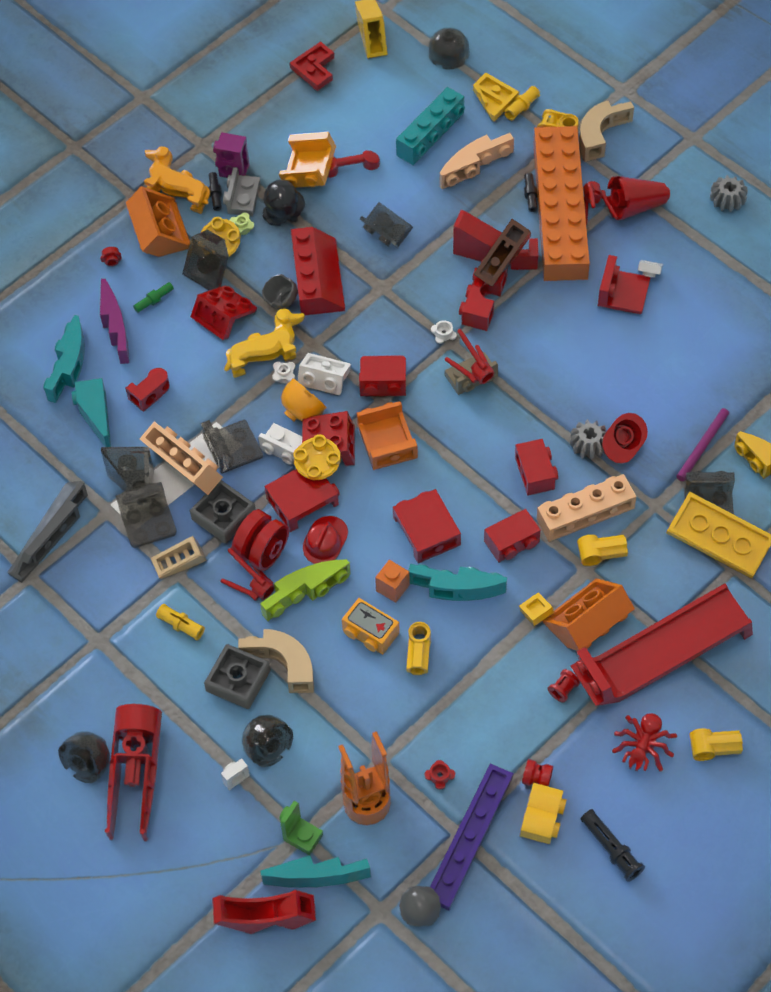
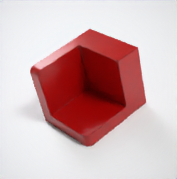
(527, 258)

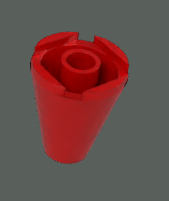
(636, 196)

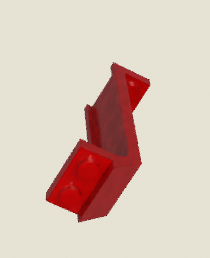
(662, 647)

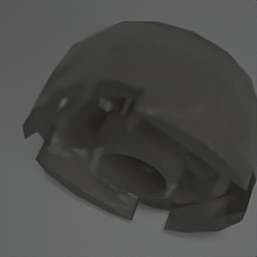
(448, 48)
(266, 739)
(85, 755)

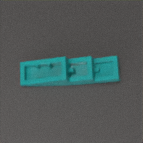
(303, 873)

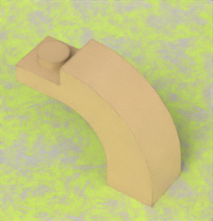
(596, 121)
(287, 651)

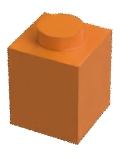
(392, 581)

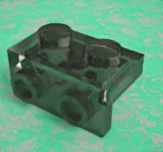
(387, 225)

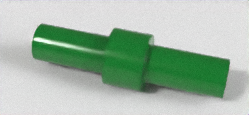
(153, 297)

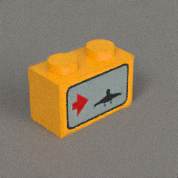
(370, 626)

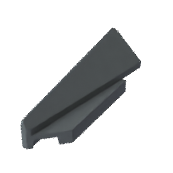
(51, 529)

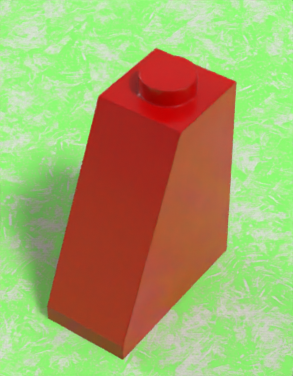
(473, 237)

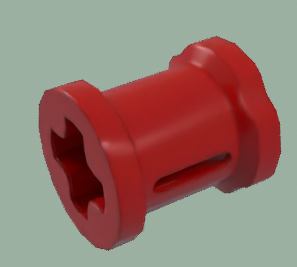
(563, 685)

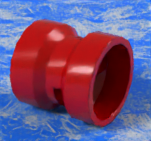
(537, 774)

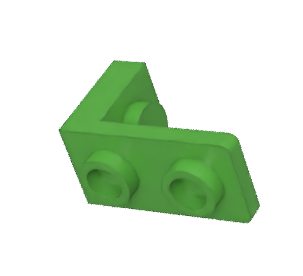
(298, 831)

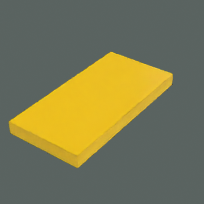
(720, 535)

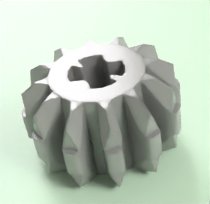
(728, 193)
(588, 439)

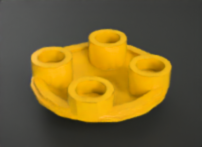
(227, 230)
(317, 458)

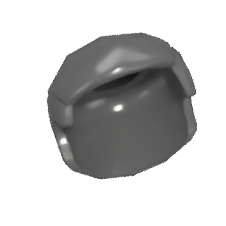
(279, 292)
(420, 906)

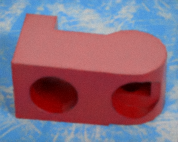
(149, 389)

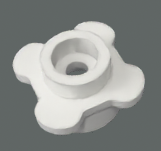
(443, 326)
(283, 377)

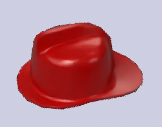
(624, 437)
(325, 539)

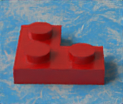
(310, 66)

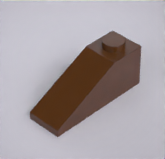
(503, 252)

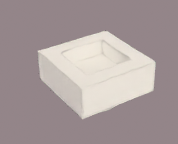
(650, 268)
(235, 773)

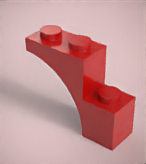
(255, 914)

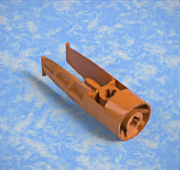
(368, 788)

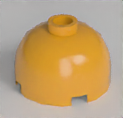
(300, 402)

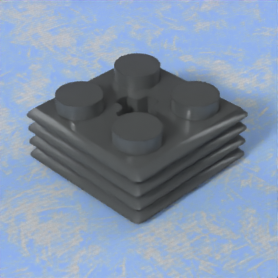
(223, 499)
(232, 663)

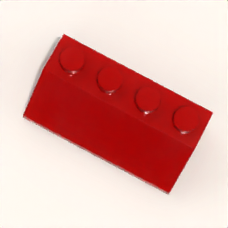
(317, 271)

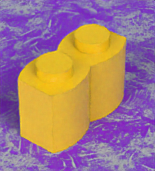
(542, 813)

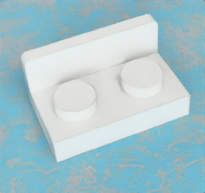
(323, 373)
(280, 443)

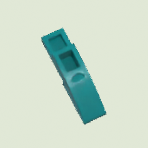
(70, 360)
(466, 586)

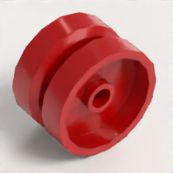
(260, 539)

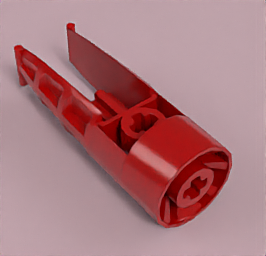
(134, 726)

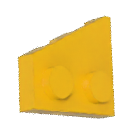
(494, 95)

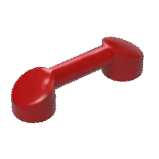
(369, 159)

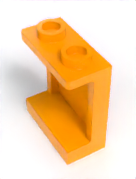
(309, 159)

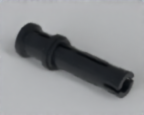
(621, 853)

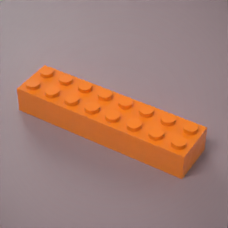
(561, 204)

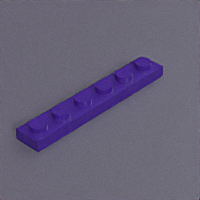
(470, 834)

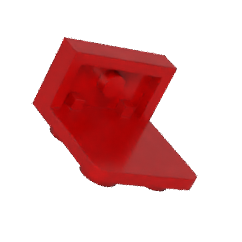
(382, 376)

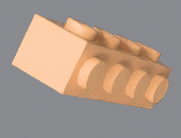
(179, 456)
(586, 507)

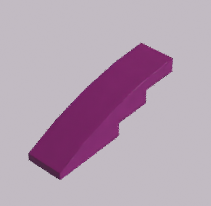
(112, 319)

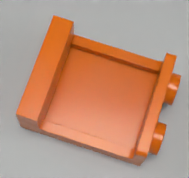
(386, 435)

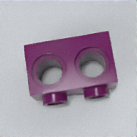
(231, 152)

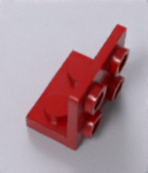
(622, 289)
(219, 309)
(335, 427)

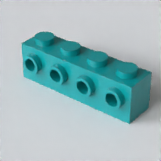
(430, 126)

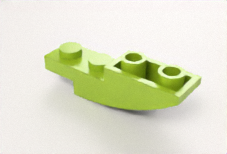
(311, 580)

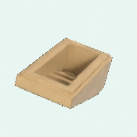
(175, 551)

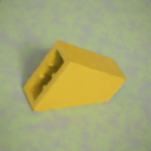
(371, 27)

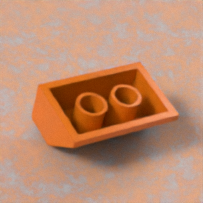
(157, 222)
(589, 614)

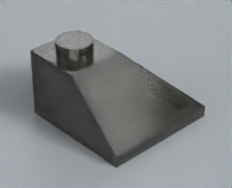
(206, 260)
(128, 466)

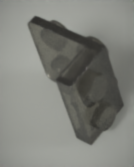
(711, 486)
(146, 514)

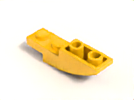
(755, 451)

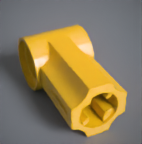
(596, 549)
(418, 649)
(709, 744)

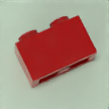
(535, 466)
(512, 536)

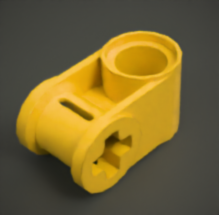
(558, 119)

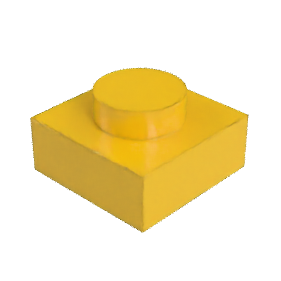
(536, 609)

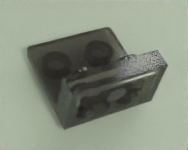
(231, 445)

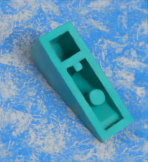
(92, 405)

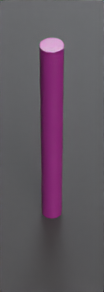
(703, 443)

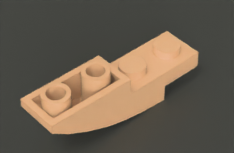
(468, 160)

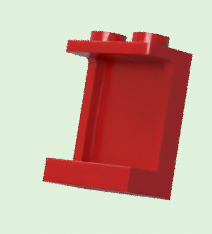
(298, 496)
(427, 525)

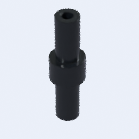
(215, 191)
(530, 192)

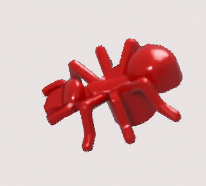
(644, 741)

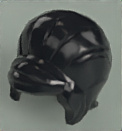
(282, 202)

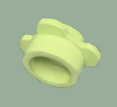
(243, 223)

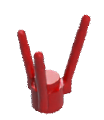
(593, 195)
(480, 369)
(261, 585)

